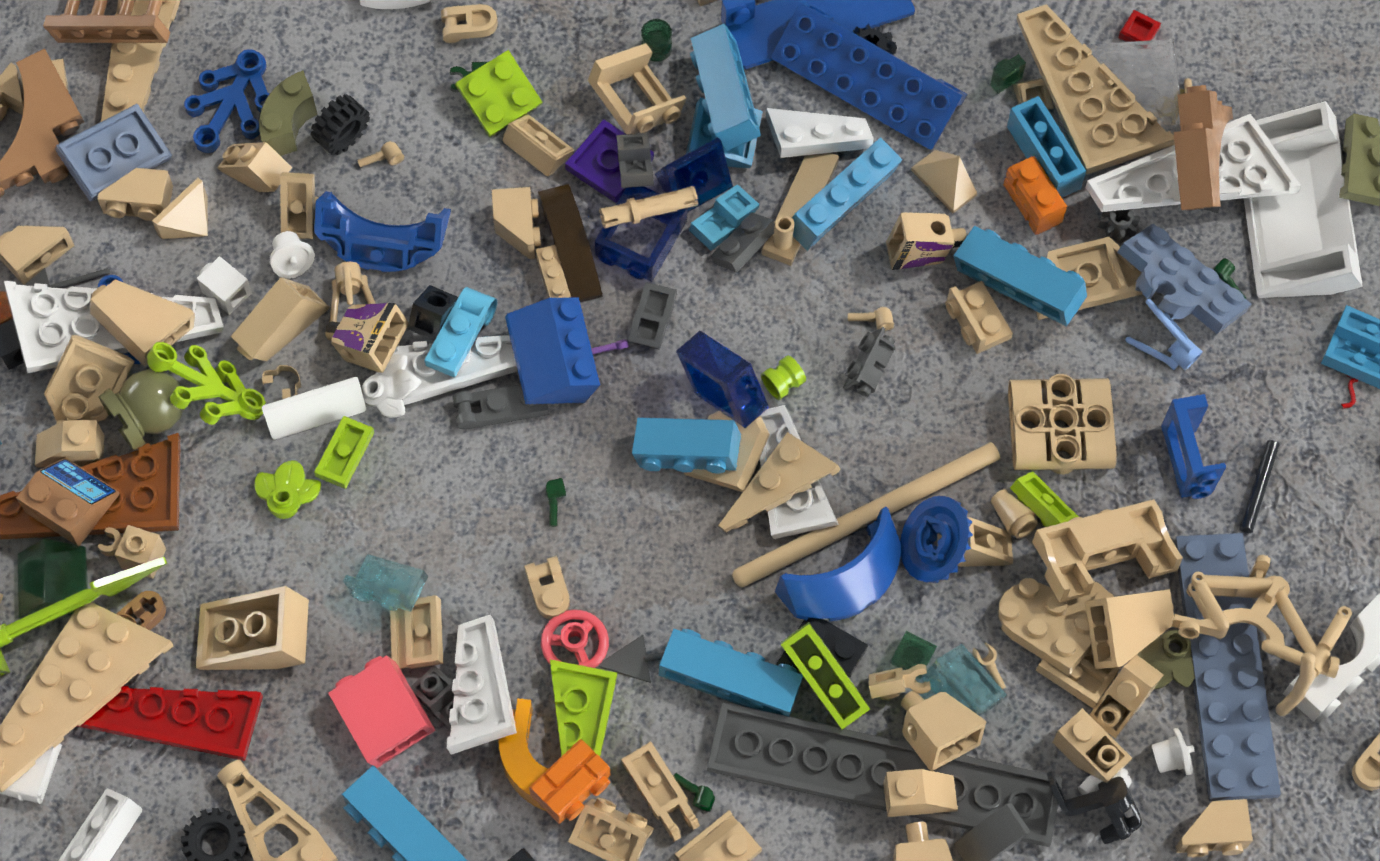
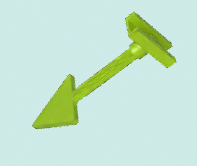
(106, 586)

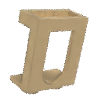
(634, 64)

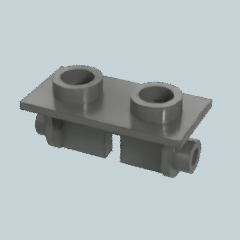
(873, 351)

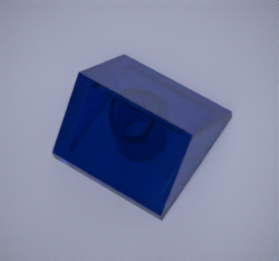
(702, 168)

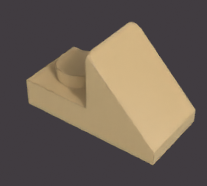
(11, 91)
(298, 203)

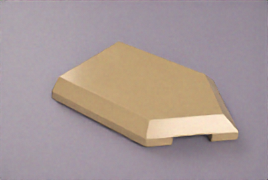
(82, 376)
(751, 447)

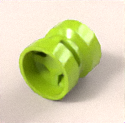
(784, 376)

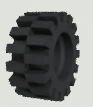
(340, 124)
(214, 821)

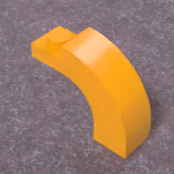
(516, 758)

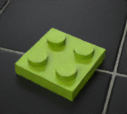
(498, 93)

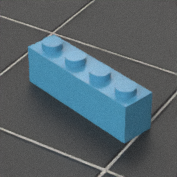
(725, 87)
(844, 193)
(1021, 275)
(729, 673)
(395, 821)

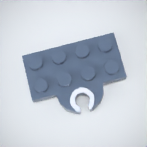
(1182, 280)

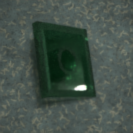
(50, 574)

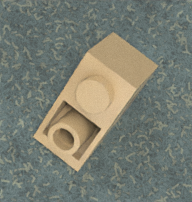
(254, 165)
(137, 194)
(514, 219)
(1125, 695)
(1091, 747)
(1220, 827)

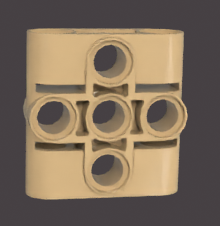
(1083, 402)

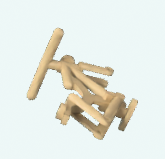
(1269, 592)

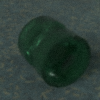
(658, 37)

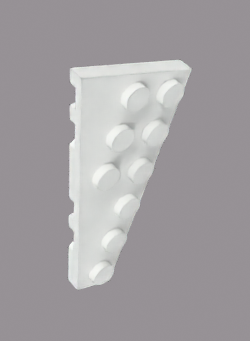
(1246, 170)
(50, 316)

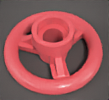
(575, 629)

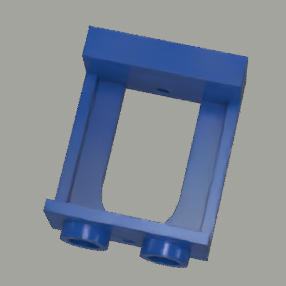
(1183, 420)

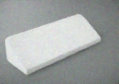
(314, 408)
(103, 829)

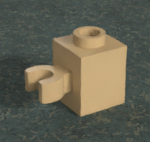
(134, 547)

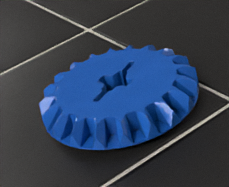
(933, 517)

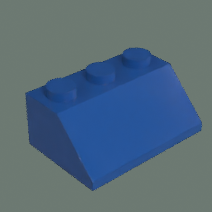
(553, 352)

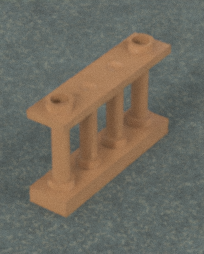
(108, 28)

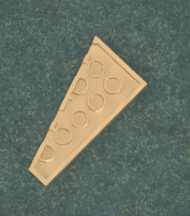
(1091, 101)
(74, 681)

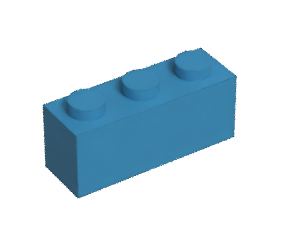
(1041, 137)
(686, 444)

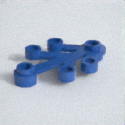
(230, 97)

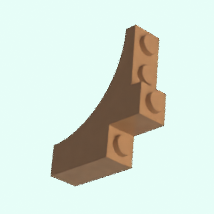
(46, 114)
(1199, 147)

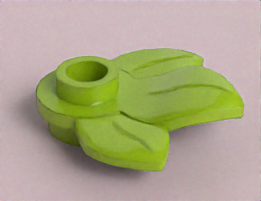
(288, 485)

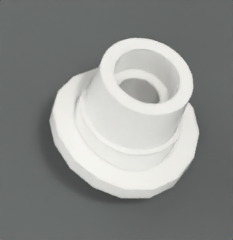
(290, 255)
(1173, 754)

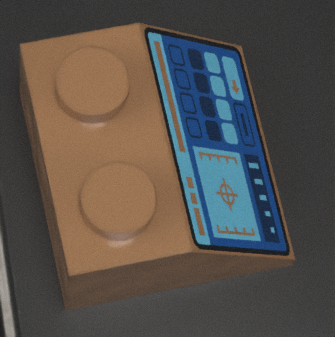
(67, 499)

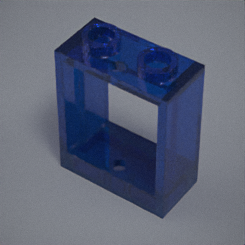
(635, 263)
(722, 379)

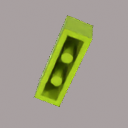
(825, 675)

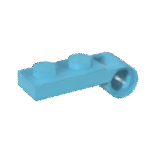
(460, 331)

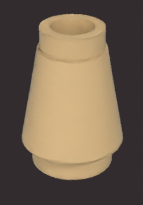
(1014, 514)

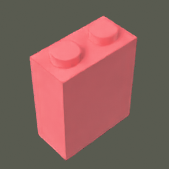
(381, 710)

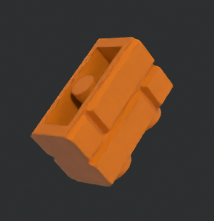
(1035, 195)
(571, 782)

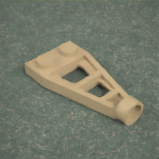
(310, 843)

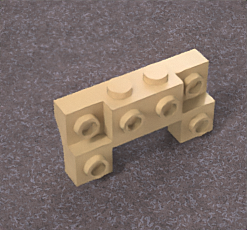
(1103, 540)

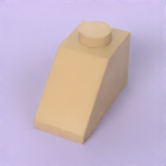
(32, 249)
(73, 439)
(988, 546)
(919, 793)

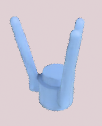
(1183, 350)

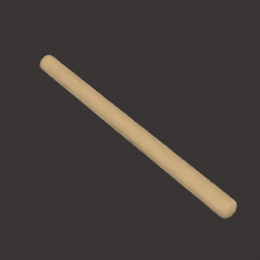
(865, 515)

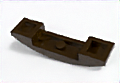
(571, 242)

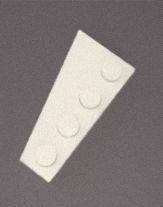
(486, 360)
(480, 690)

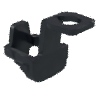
(1113, 797)

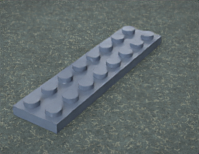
(1228, 680)

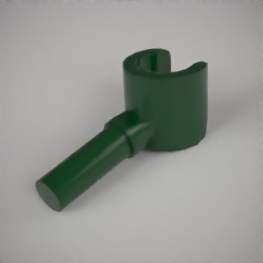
(1224, 270)
(554, 489)
(704, 795)

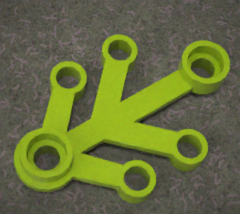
(209, 384)

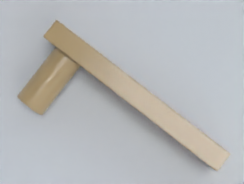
(810, 179)

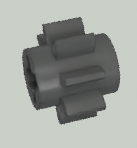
(1119, 224)

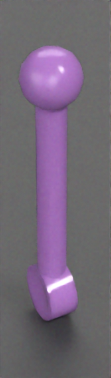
(617, 345)

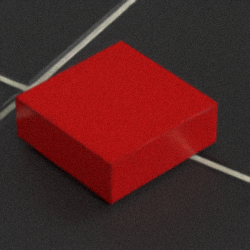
(1139, 28)

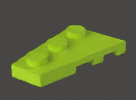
(582, 703)

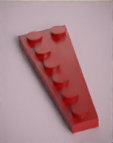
(185, 718)

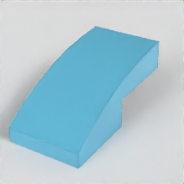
(724, 217)

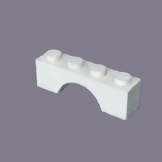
(1324, 690)

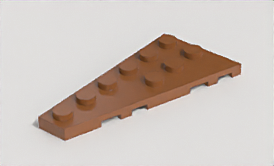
(147, 496)

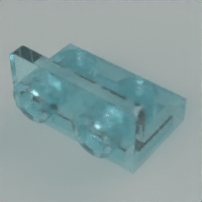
(387, 583)
(964, 680)

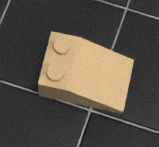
(253, 631)

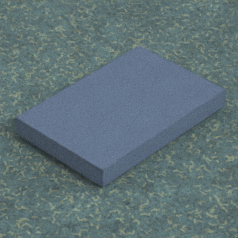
(112, 150)

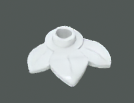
(392, 387)

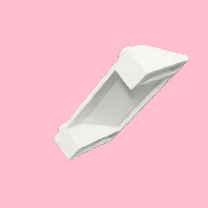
(1307, 237)

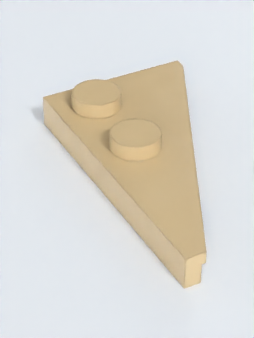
(786, 472)

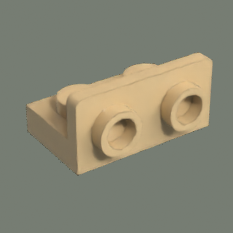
(978, 316)
(610, 832)

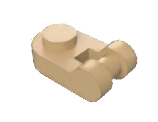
(480, 22)
(551, 598)
(1367, 768)

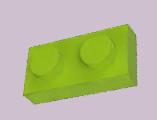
(344, 452)
(1042, 500)

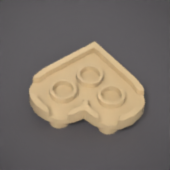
(1048, 627)

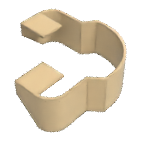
(267, 377)

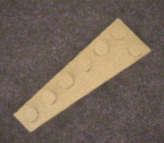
(134, 65)

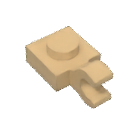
(892, 682)

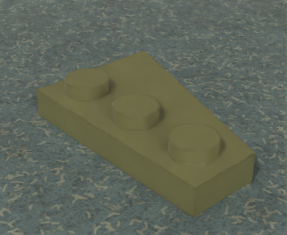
(1362, 160)

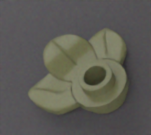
(1171, 664)

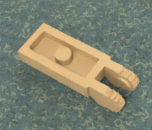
(659, 788)

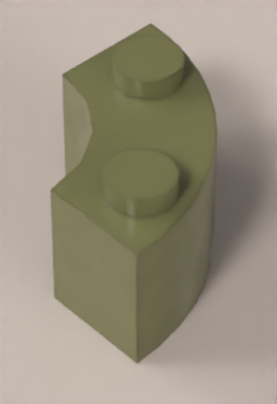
(286, 112)

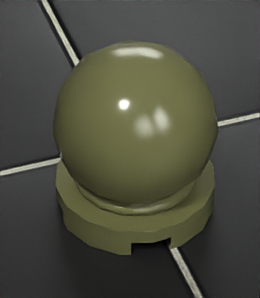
(143, 405)

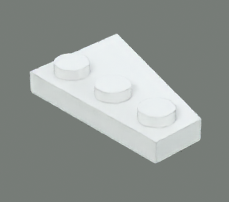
(816, 133)

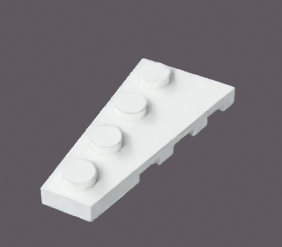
(804, 510)

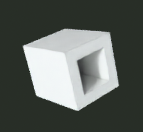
(224, 284)

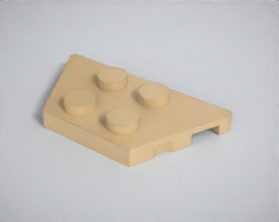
(1103, 269)

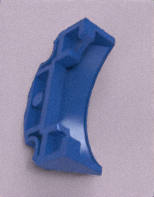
(378, 244)
(851, 587)

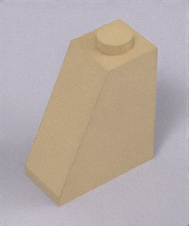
(139, 317)
(278, 319)
(1126, 625)

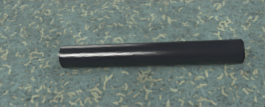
(1259, 486)

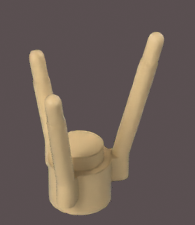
(348, 282)

